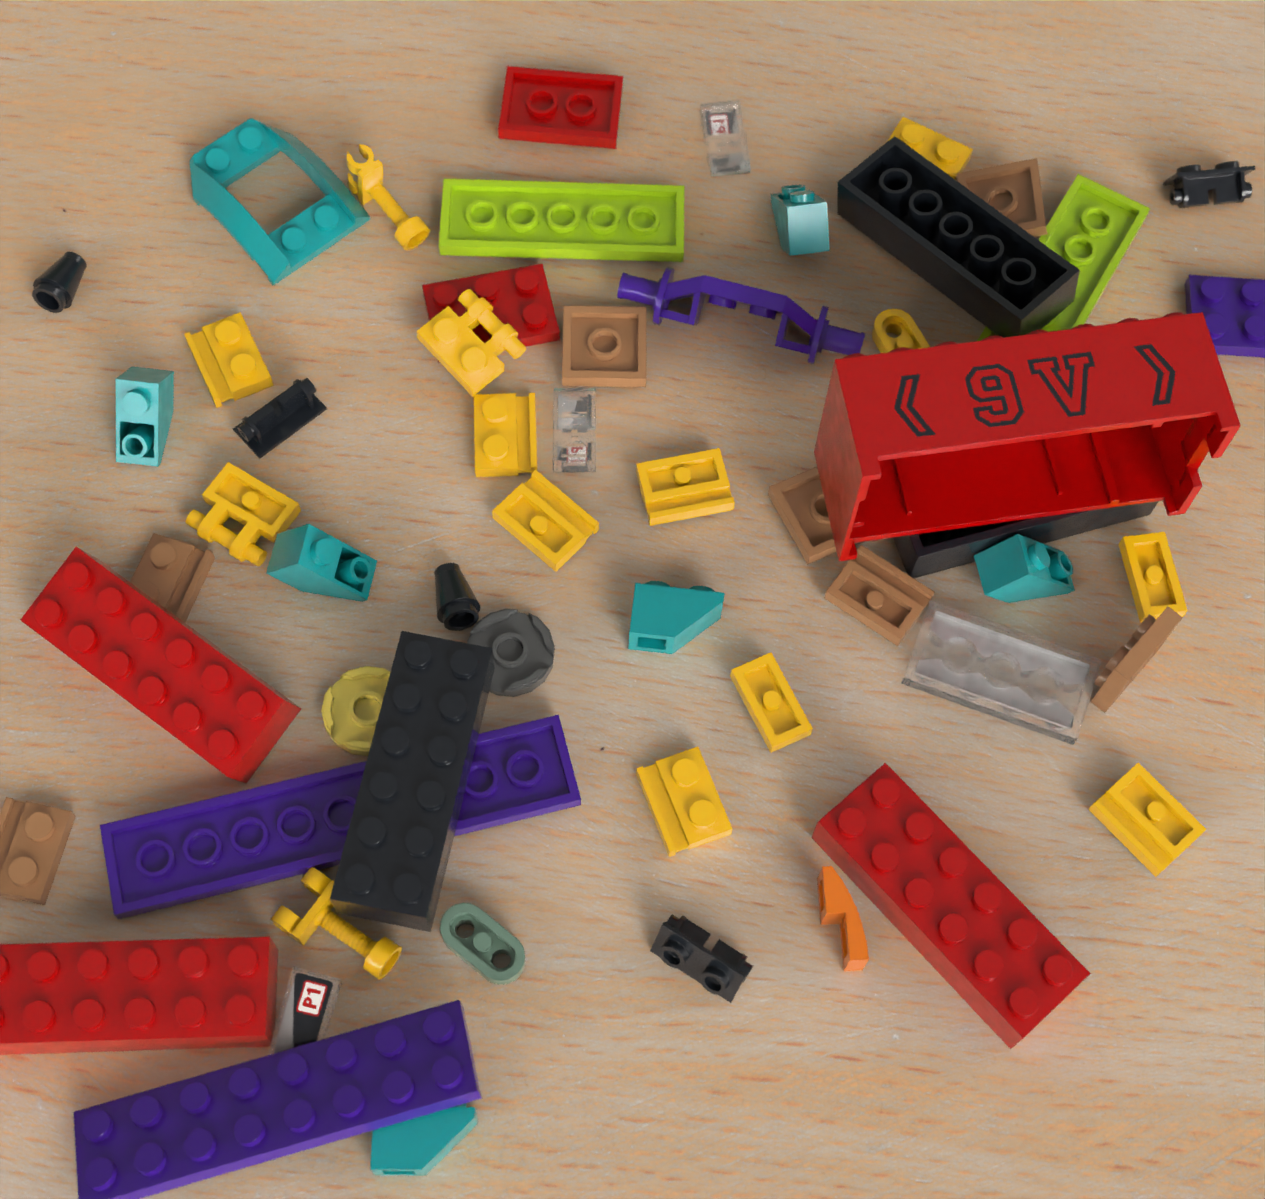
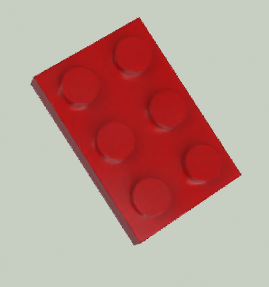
(561, 107)
(517, 298)

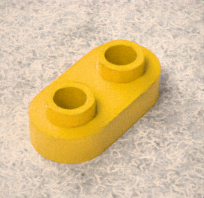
(902, 325)

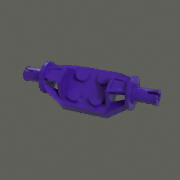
(727, 294)

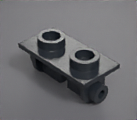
(1225, 180)
(280, 418)
(718, 970)

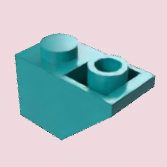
(801, 220)
(143, 415)
(321, 564)
(1024, 570)
(670, 616)
(419, 1143)

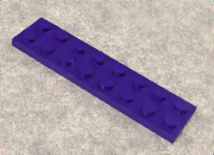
(276, 1105)

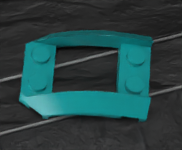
(300, 237)

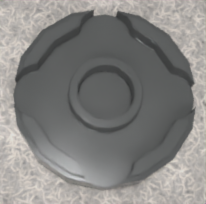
(520, 650)

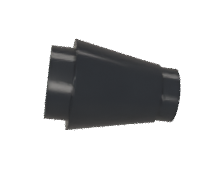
(59, 283)
(454, 598)

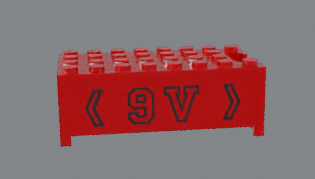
(1021, 427)

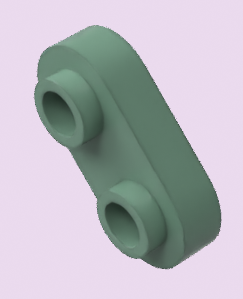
(484, 944)

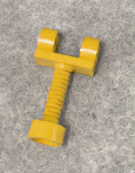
(410, 231)
(379, 955)

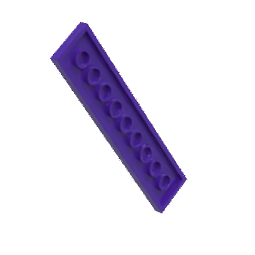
(305, 821)

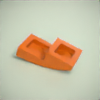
(839, 908)

